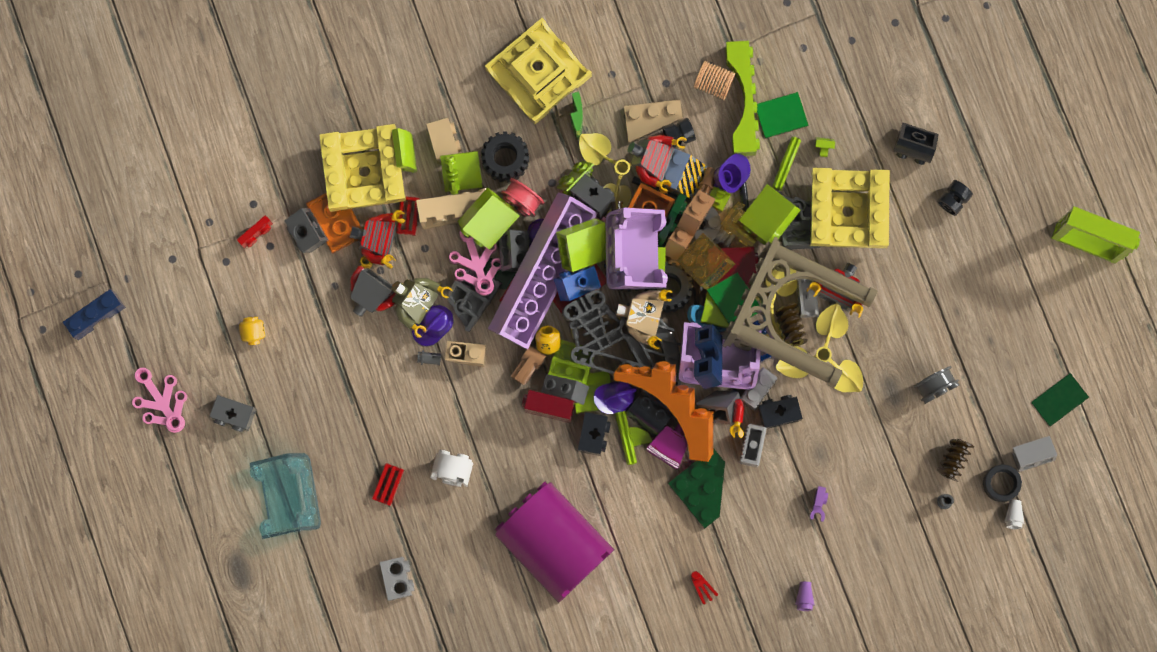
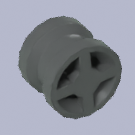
(724, 238)

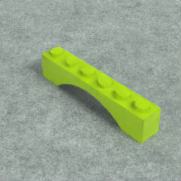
(738, 60)

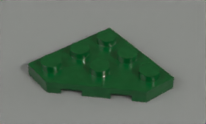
(670, 226)
(701, 488)

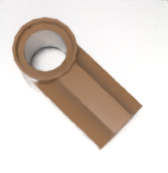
(531, 361)

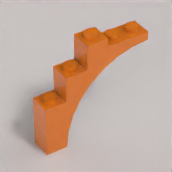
(679, 399)

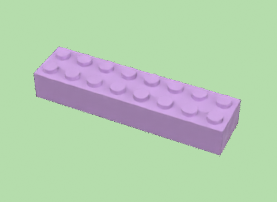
(533, 284)

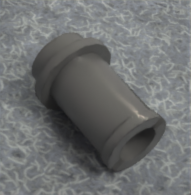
(429, 358)
(940, 501)

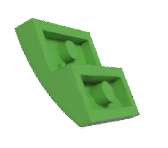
(577, 116)

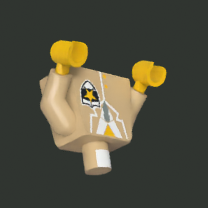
(644, 315)

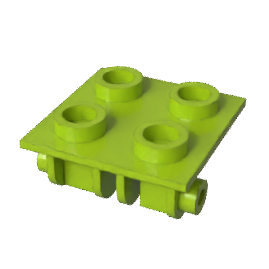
(581, 168)
(461, 171)

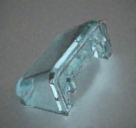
(287, 494)

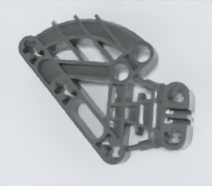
(590, 318)

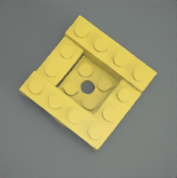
(516, 76)
(342, 172)
(870, 217)

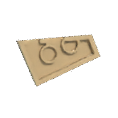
(650, 117)

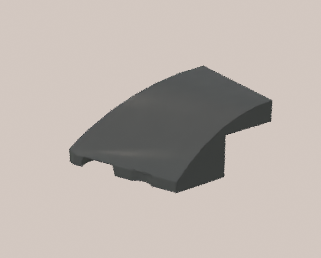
(799, 231)
(467, 302)

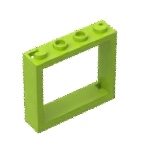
(1096, 235)

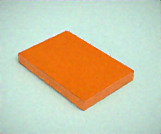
(335, 223)

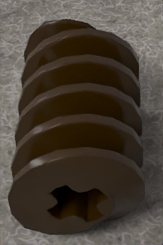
(789, 326)
(954, 459)

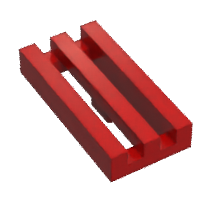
(415, 217)
(381, 481)

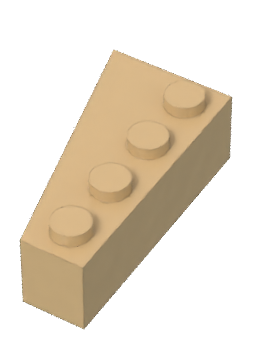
(445, 209)

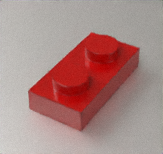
(261, 227)

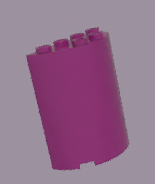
(553, 541)

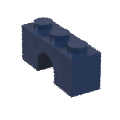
(102, 307)
(709, 368)

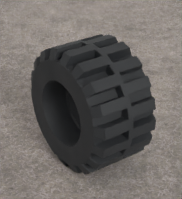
(501, 141)
(686, 287)

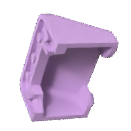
(634, 249)
(739, 367)

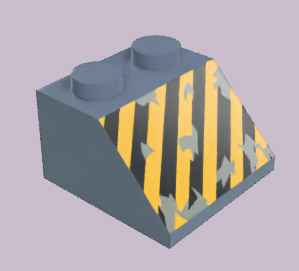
(684, 174)

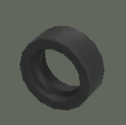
(1016, 479)

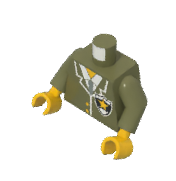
(414, 300)

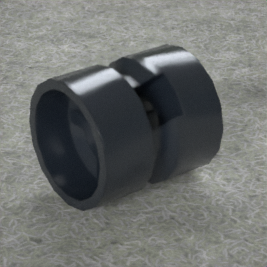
(681, 129)
(955, 197)

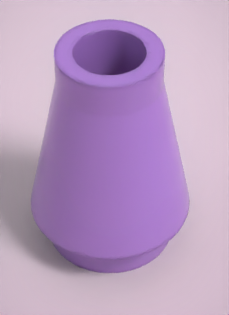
(805, 597)

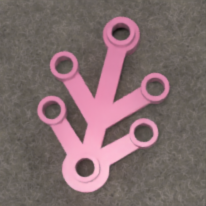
(476, 265)
(161, 403)

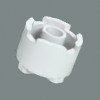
(452, 469)

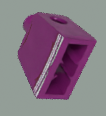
(669, 446)

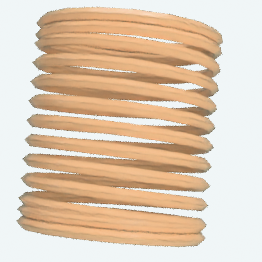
(717, 70)

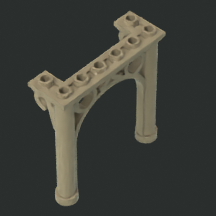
(748, 335)

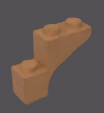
(689, 224)

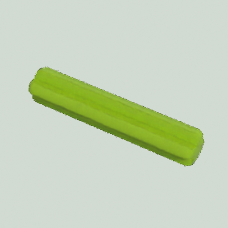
(786, 163)
(626, 438)

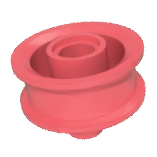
(522, 197)

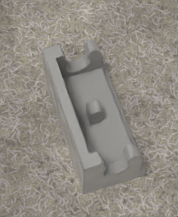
(806, 301)
(1034, 453)

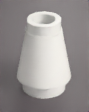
(1014, 516)

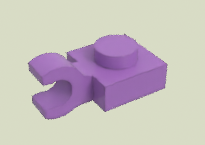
(820, 499)

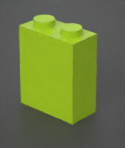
(769, 215)
(488, 219)
(582, 244)

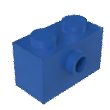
(577, 283)

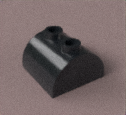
(916, 144)
(649, 413)

